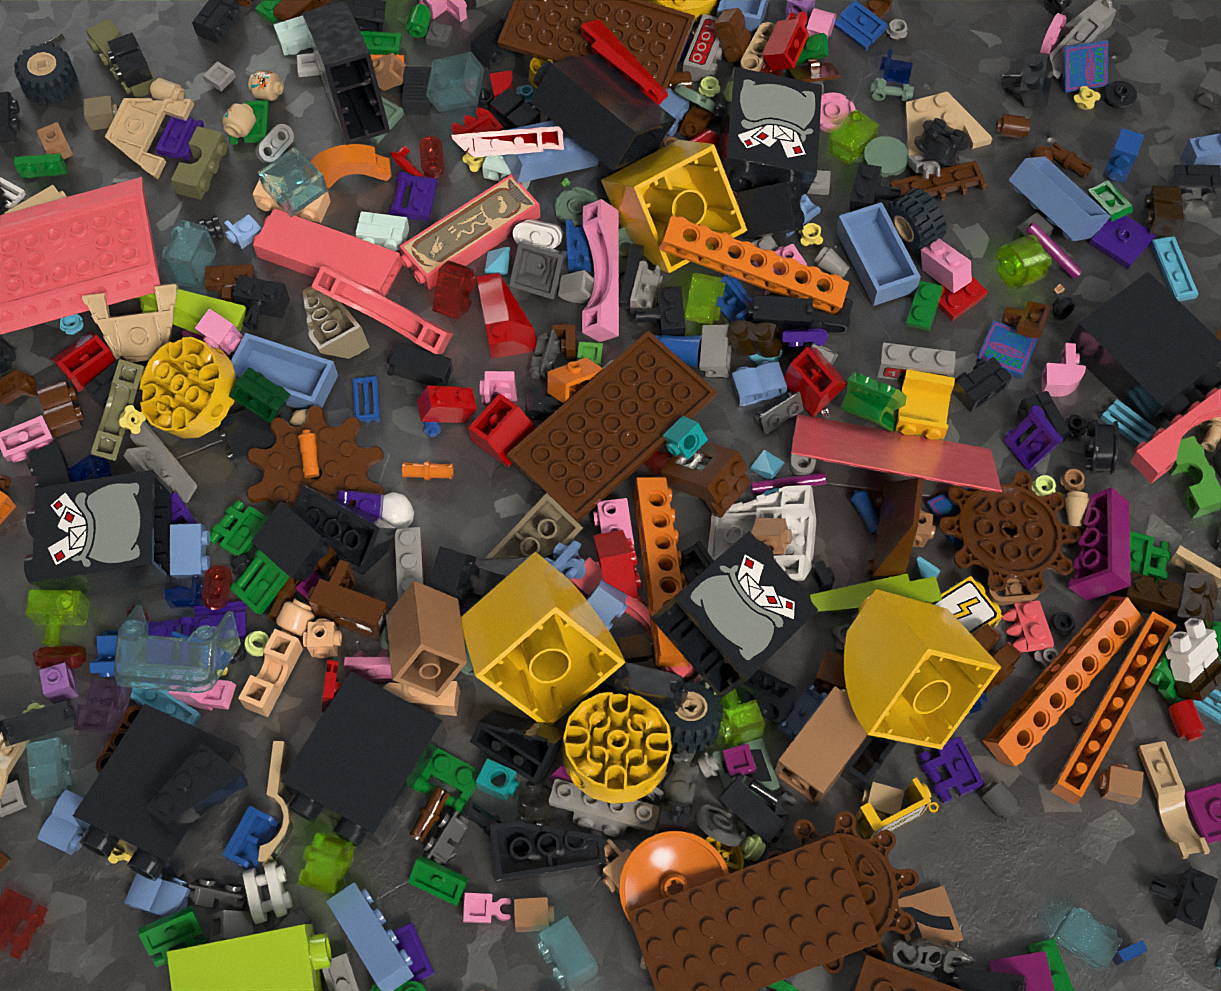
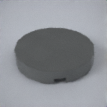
(718, 825)

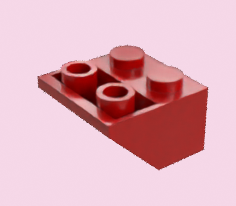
(83, 360)
(814, 379)
(500, 428)
(618, 562)

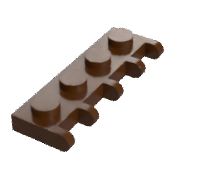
(950, 179)

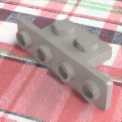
(153, 455)
(602, 815)

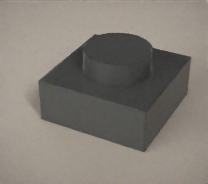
(439, 34)

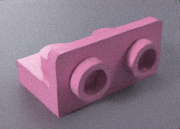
(498, 382)

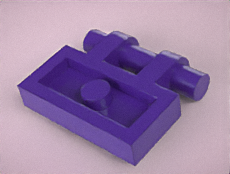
(959, 767)

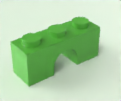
(1206, 493)

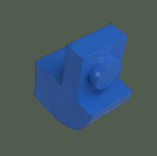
(106, 654)

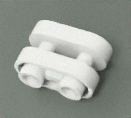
(539, 233)
(279, 901)

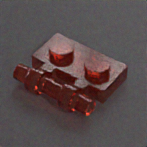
(13, 910)

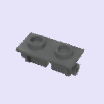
(548, 347)
(785, 408)
(450, 828)
(208, 890)

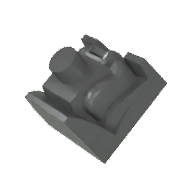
(537, 269)

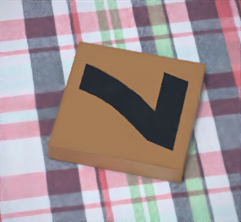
(932, 916)

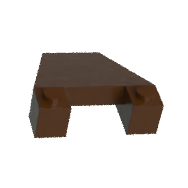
(898, 524)

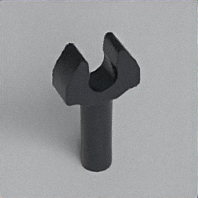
(775, 799)

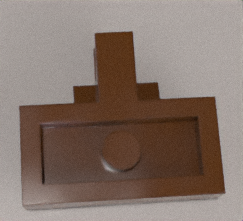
(225, 278)
(1029, 321)

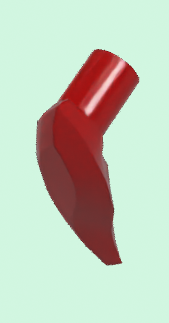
(405, 164)

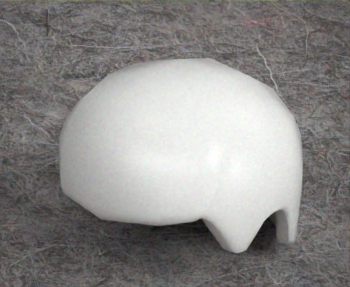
(397, 510)

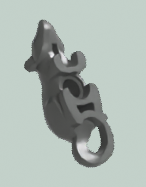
(679, 783)
(927, 955)

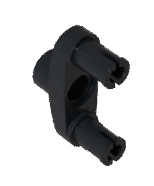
(833, 323)

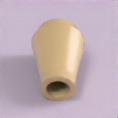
(1076, 508)

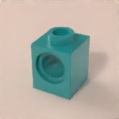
(685, 438)
(489, 773)

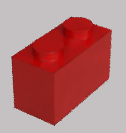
(446, 404)

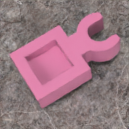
(480, 908)

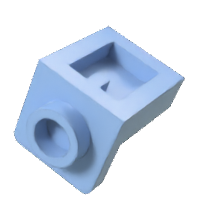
(242, 231)

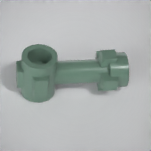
(879, 90)

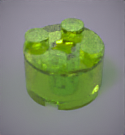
(1022, 262)
(326, 864)

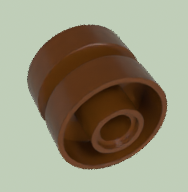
(1005, 656)

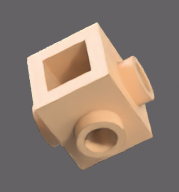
(322, 638)

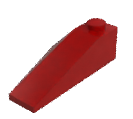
(505, 322)

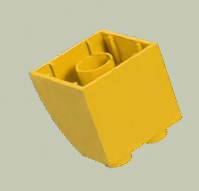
(673, 181)
(539, 641)
(912, 669)

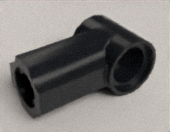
(540, 404)

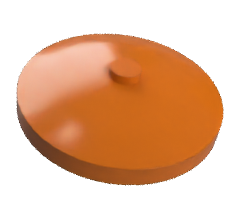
(667, 866)

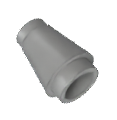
(831, 262)

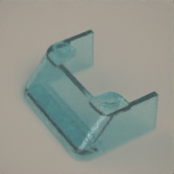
(173, 662)

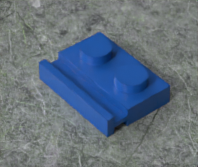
(860, 25)

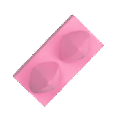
(371, 668)

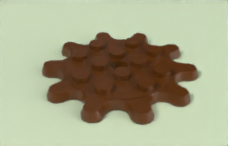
(338, 456)
(1023, 555)
(874, 874)

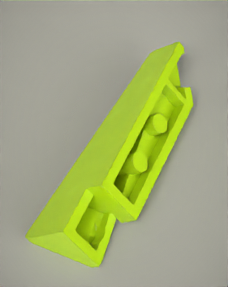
(192, 307)
(852, 596)

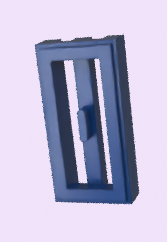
(367, 417)

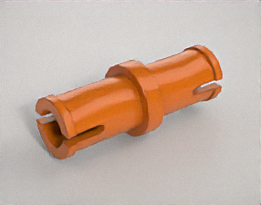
(427, 470)

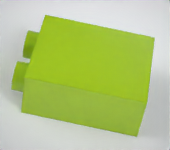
(257, 962)

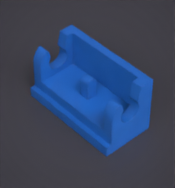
(577, 248)
(735, 301)
(252, 832)

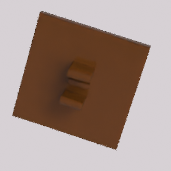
(814, 71)

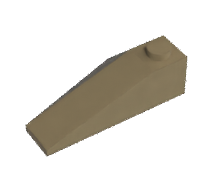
(332, 326)
(538, 532)

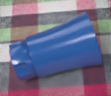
(685, 347)

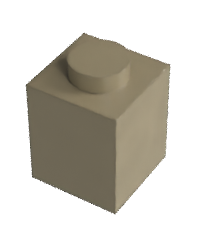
(100, 112)

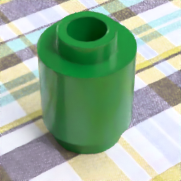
(418, 21)

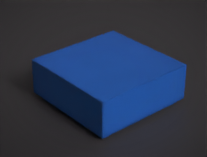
(1129, 953)

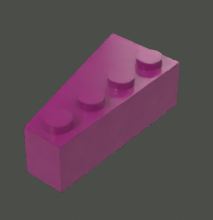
(1104, 547)

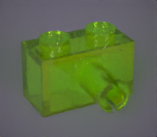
(852, 137)
(704, 298)
(56, 609)
(741, 721)

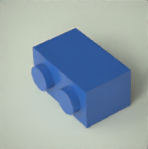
(1123, 155)

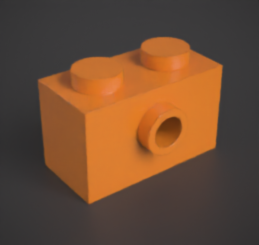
(570, 378)

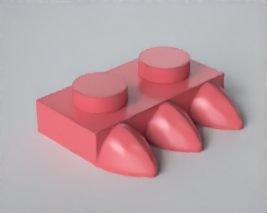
(1030, 626)

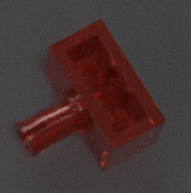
(453, 289)

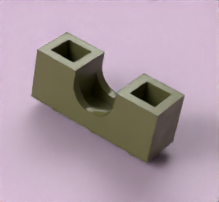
(195, 178)

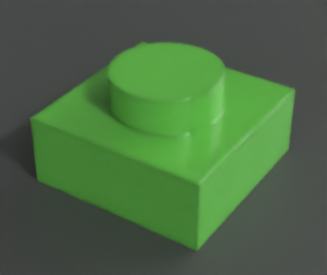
(590, 350)

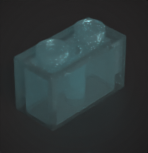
(49, 768)
(1087, 939)

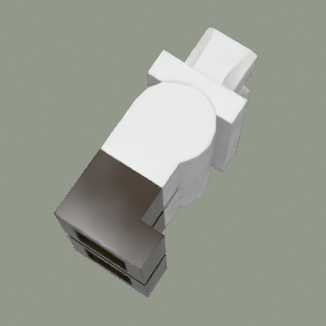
(1195, 660)

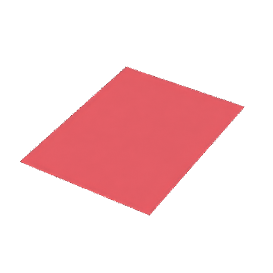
(73, 250)
(895, 453)

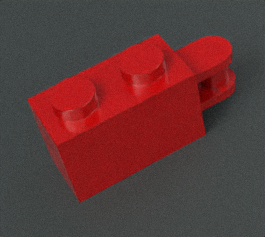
(786, 42)

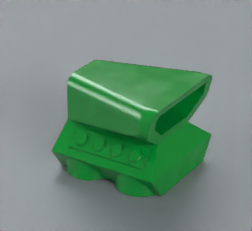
(872, 401)

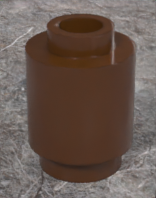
(1012, 126)

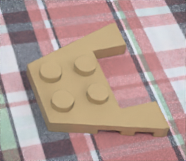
(945, 108)
(137, 126)
(139, 334)

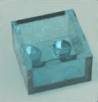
(455, 82)
(292, 181)
(189, 254)
(568, 954)

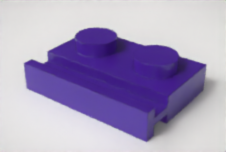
(176, 138)
(212, 618)

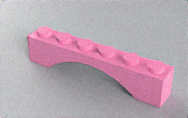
(601, 314)

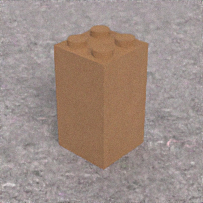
(425, 639)
(822, 748)

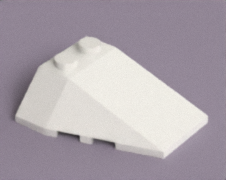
(791, 503)

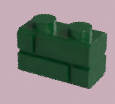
(260, 395)

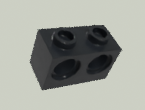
(772, 695)

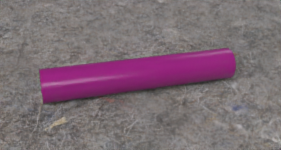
(1053, 250)
(810, 479)

